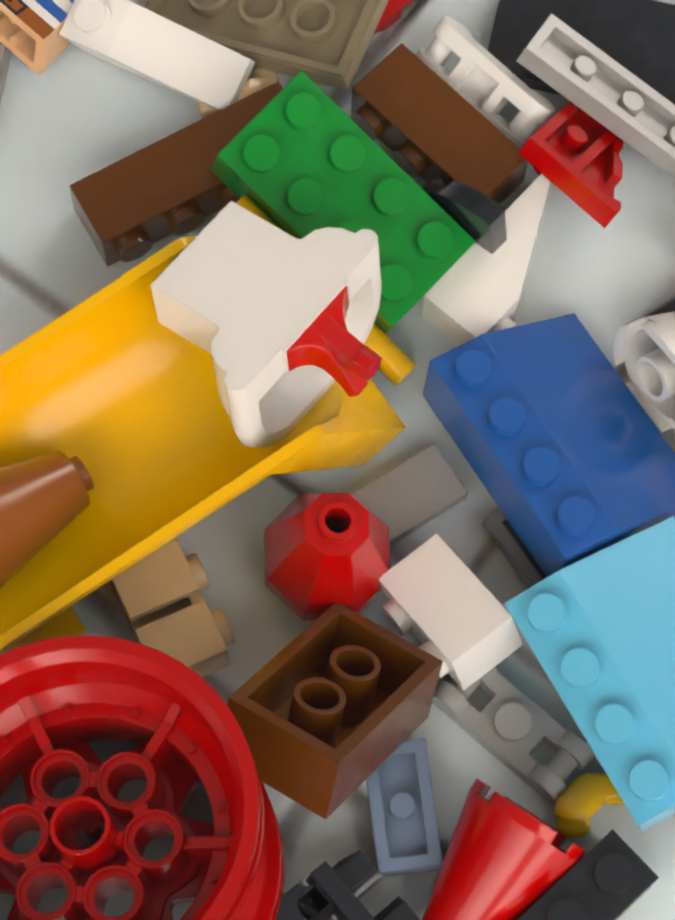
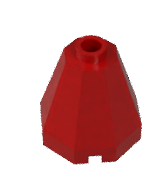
(326, 554)

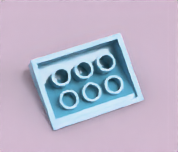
(610, 654)

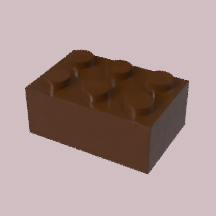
(333, 707)

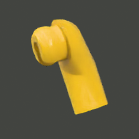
(582, 801)

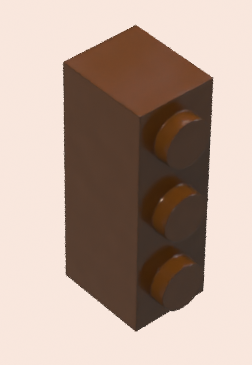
(434, 127)

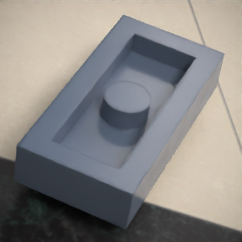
(404, 812)

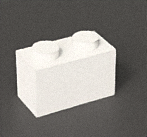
(449, 612)

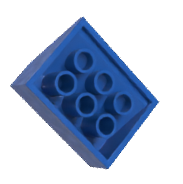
(554, 438)

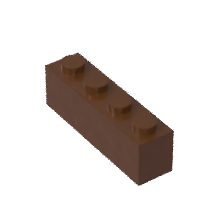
(162, 185)

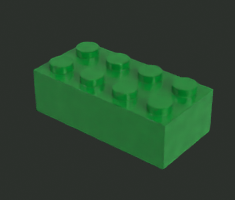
(320, 170)

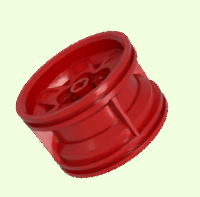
(93, 844)

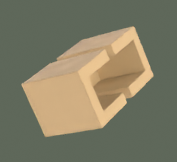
(169, 612)

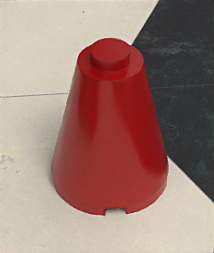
(497, 861)

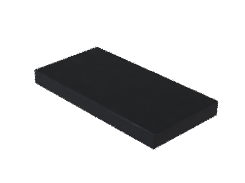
(629, 31)

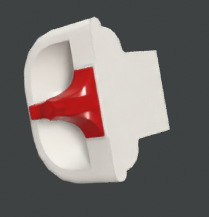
(275, 316)

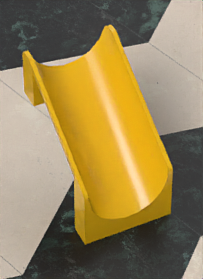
(153, 438)

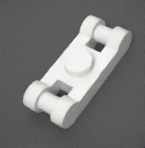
(485, 81)

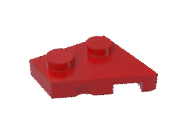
(579, 160)

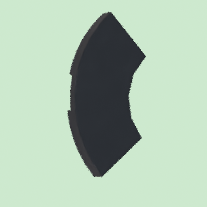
(471, 210)

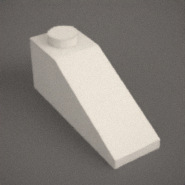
(158, 50)
(485, 288)

